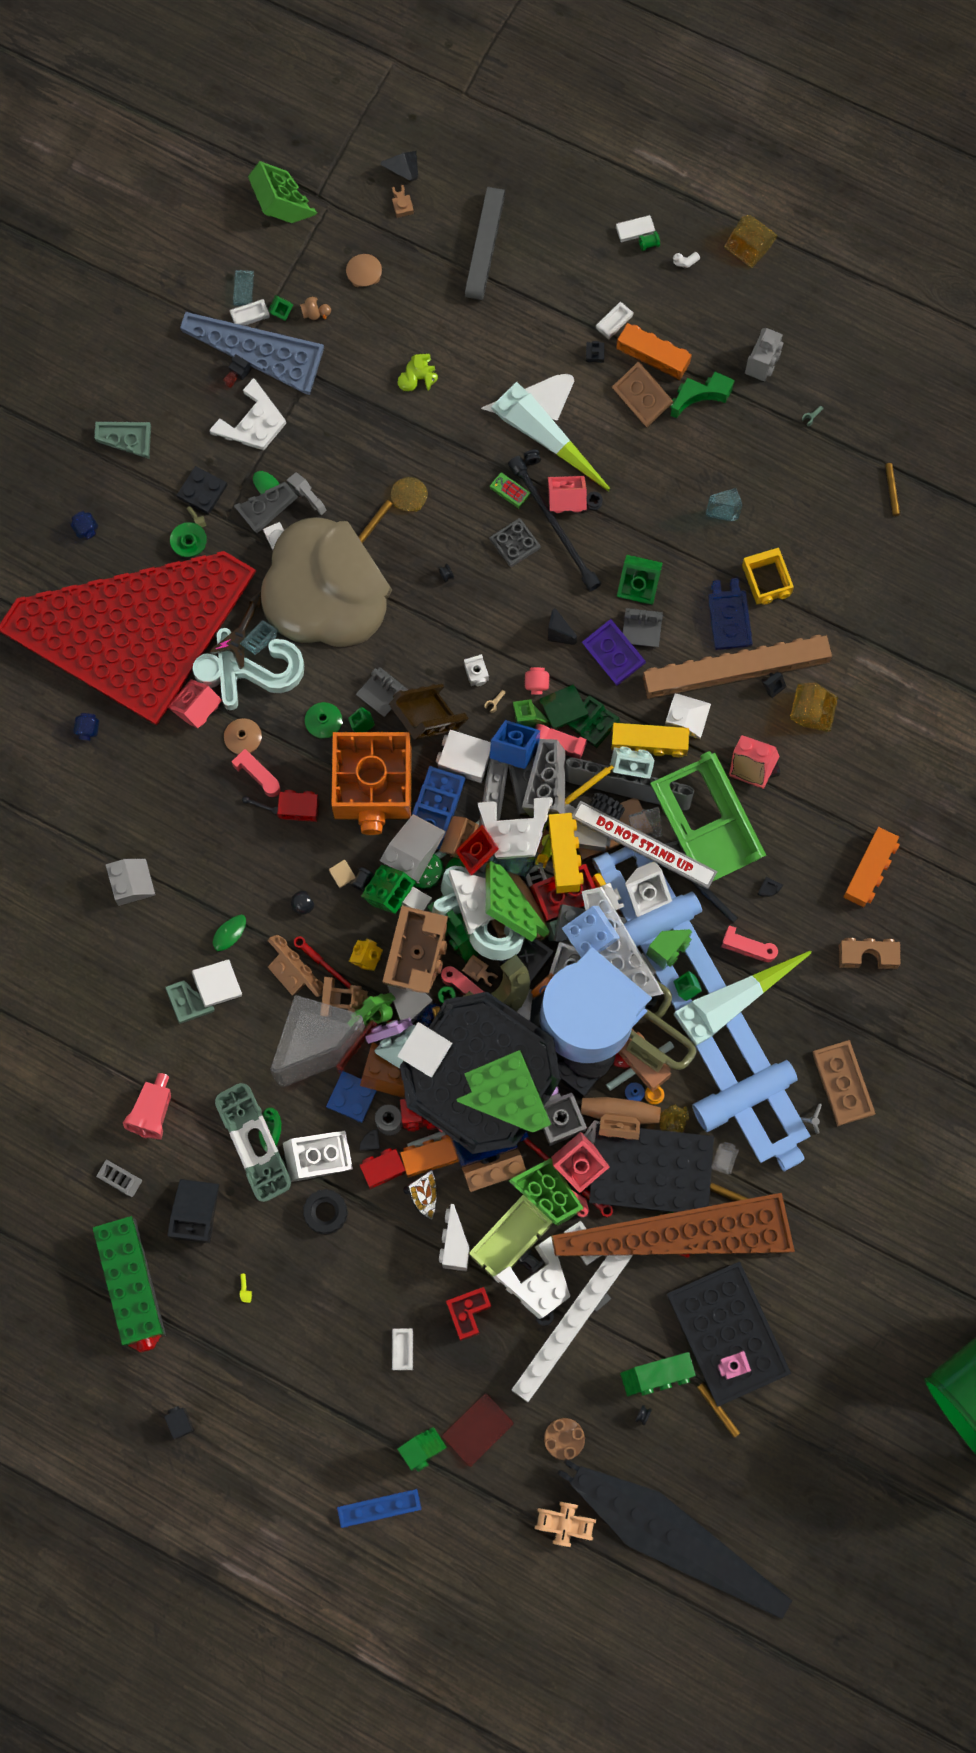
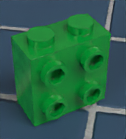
(388, 889)

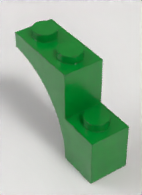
(690, 392)

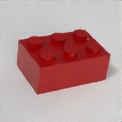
(550, 901)

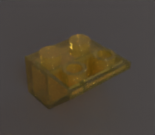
(750, 240)
(814, 706)

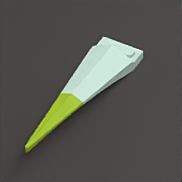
(526, 414)
(713, 1011)

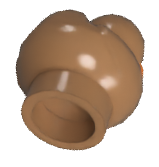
(311, 310)

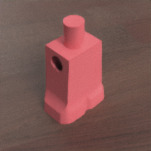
(150, 1109)

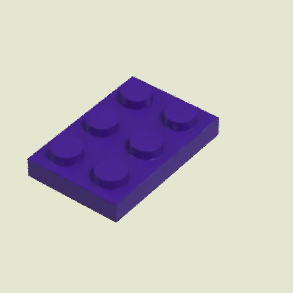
(613, 652)

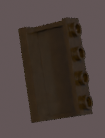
(425, 712)

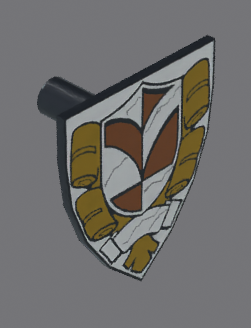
(423, 1194)

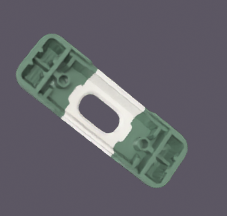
(240, 1115)

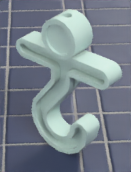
(225, 670)
(481, 940)

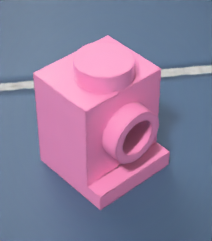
(742, 1365)

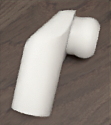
(686, 262)

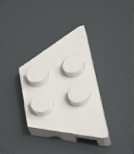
(470, 895)

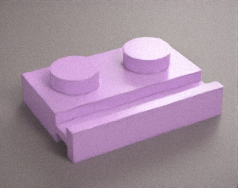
(390, 1029)

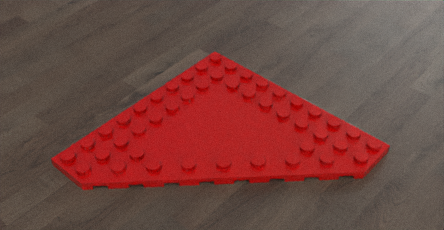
(135, 630)

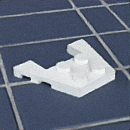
(258, 425)
(519, 836)
(544, 1288)

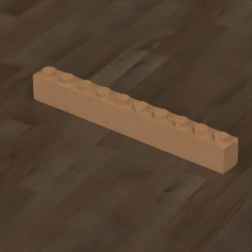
(737, 666)

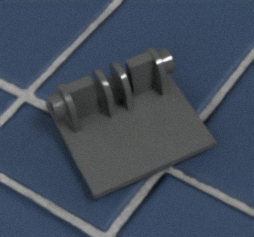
(642, 627)
(379, 691)

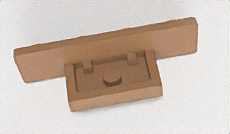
(291, 969)

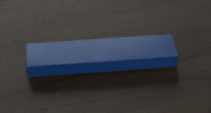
(379, 1508)

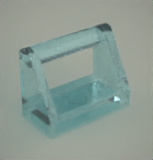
(729, 506)

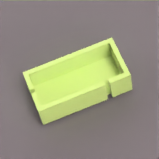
(510, 1237)

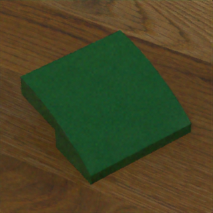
(564, 707)
(597, 723)

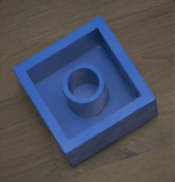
(514, 744)

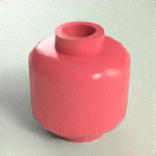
(537, 680)

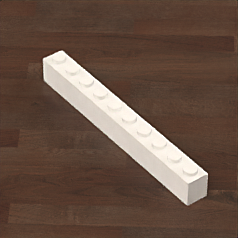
(570, 1326)

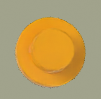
(654, 1097)

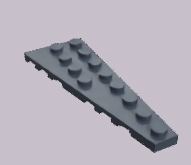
(277, 355)

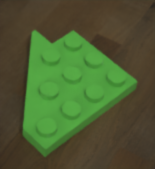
(509, 905)
(507, 1092)

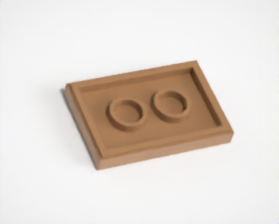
(642, 394)

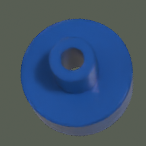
(630, 1095)

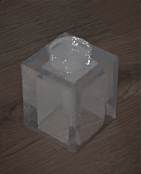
(725, 1158)

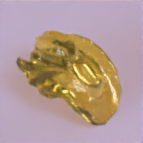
(674, 1119)

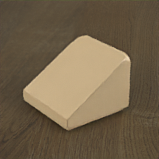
(342, 873)

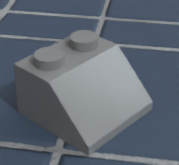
(130, 880)

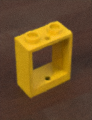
(763, 559)

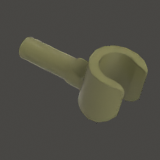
(198, 520)

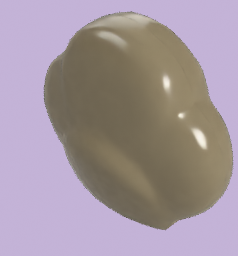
(323, 585)

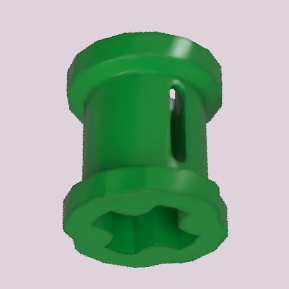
(649, 241)
(445, 991)

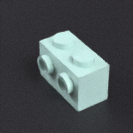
(631, 762)

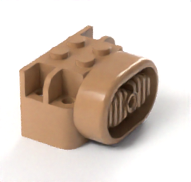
(416, 933)

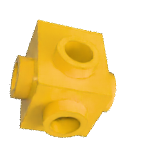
(366, 954)

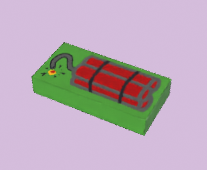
(510, 490)

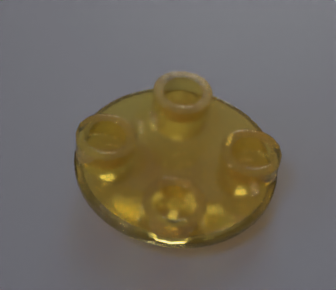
(409, 494)

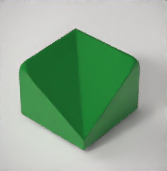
(280, 307)
(361, 720)
(687, 986)

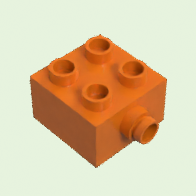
(371, 778)

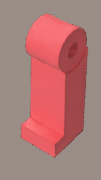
(573, 746)
(258, 772)
(748, 947)
(455, 978)

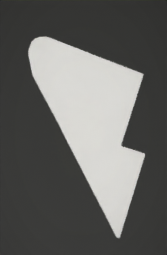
(549, 394)

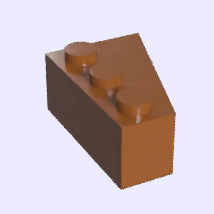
(382, 1075)

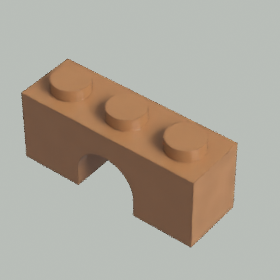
(886, 952)
(484, 1175)

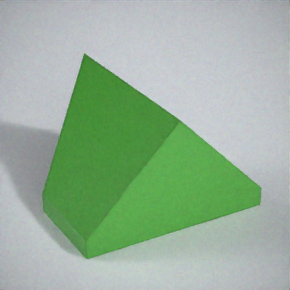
(528, 714)

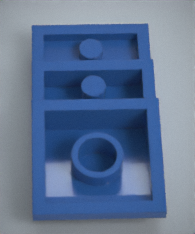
(439, 798)

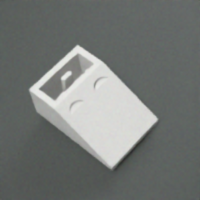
(456, 1249)

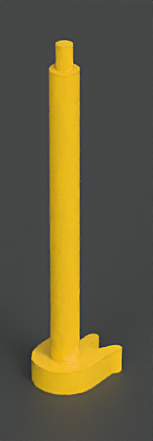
(588, 784)

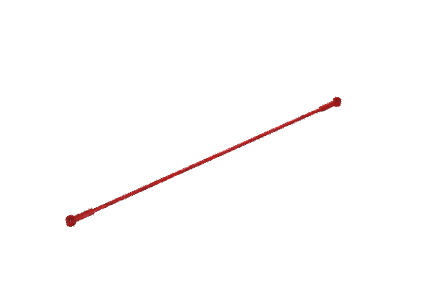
(318, 959)

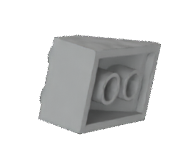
(413, 847)

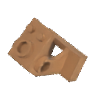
(332, 995)

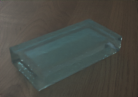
(243, 287)

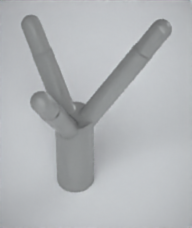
(814, 1120)

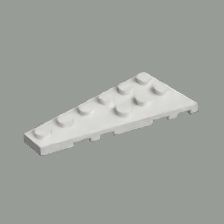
(623, 952)

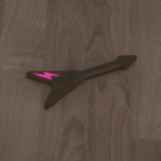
(233, 640)

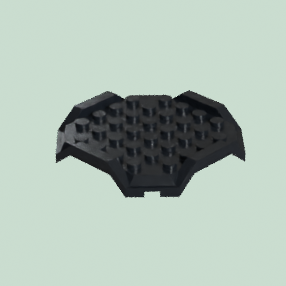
(480, 1033)

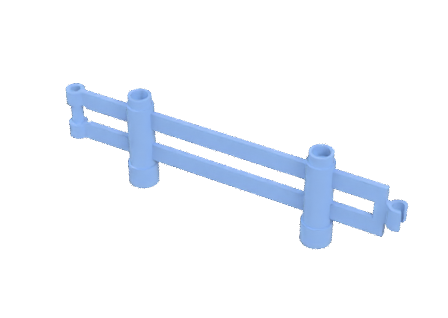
(734, 1097)

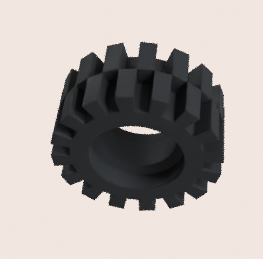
(607, 805)

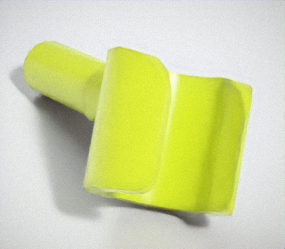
(245, 1296)

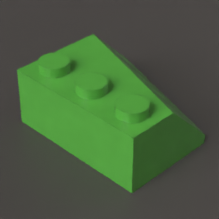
(279, 194)
(548, 1192)

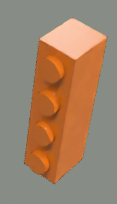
(653, 351)
(871, 866)
(429, 1156)

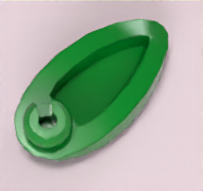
(264, 481)
(229, 933)
(273, 1123)

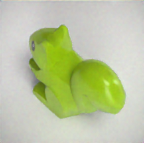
(415, 370)

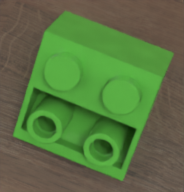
(667, 946)

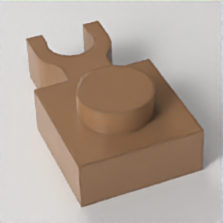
(401, 203)
(477, 969)

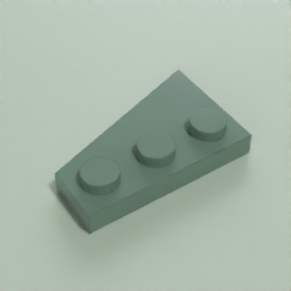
(126, 436)

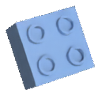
(590, 931)

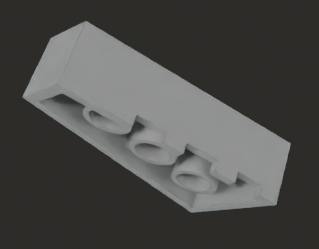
(547, 777)

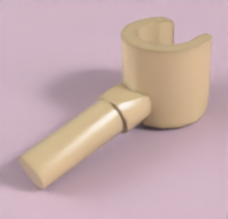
(495, 701)

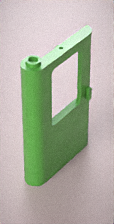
(720, 844)

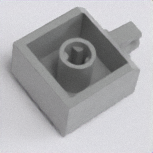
(764, 354)
(573, 1122)

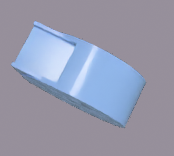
(591, 1009)

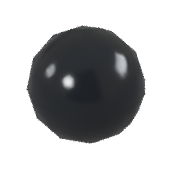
(302, 903)

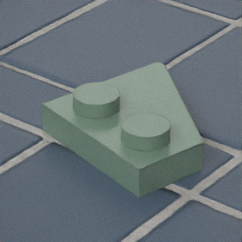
(186, 1002)

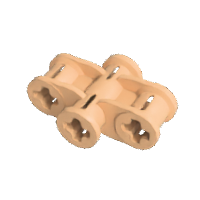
(557, 1522)

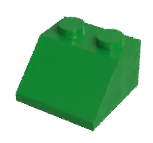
(639, 579)

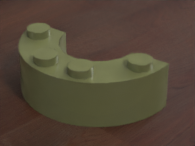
(514, 985)

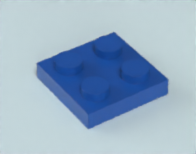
(351, 1098)

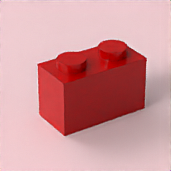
(298, 806)
(382, 1168)

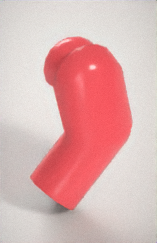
(583, 1201)

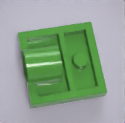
(374, 1006)

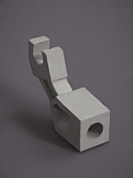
(302, 488)

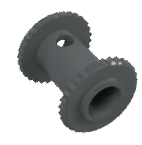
(388, 1128)

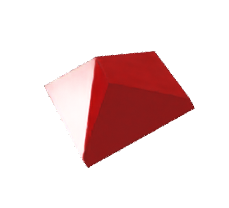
(477, 850)

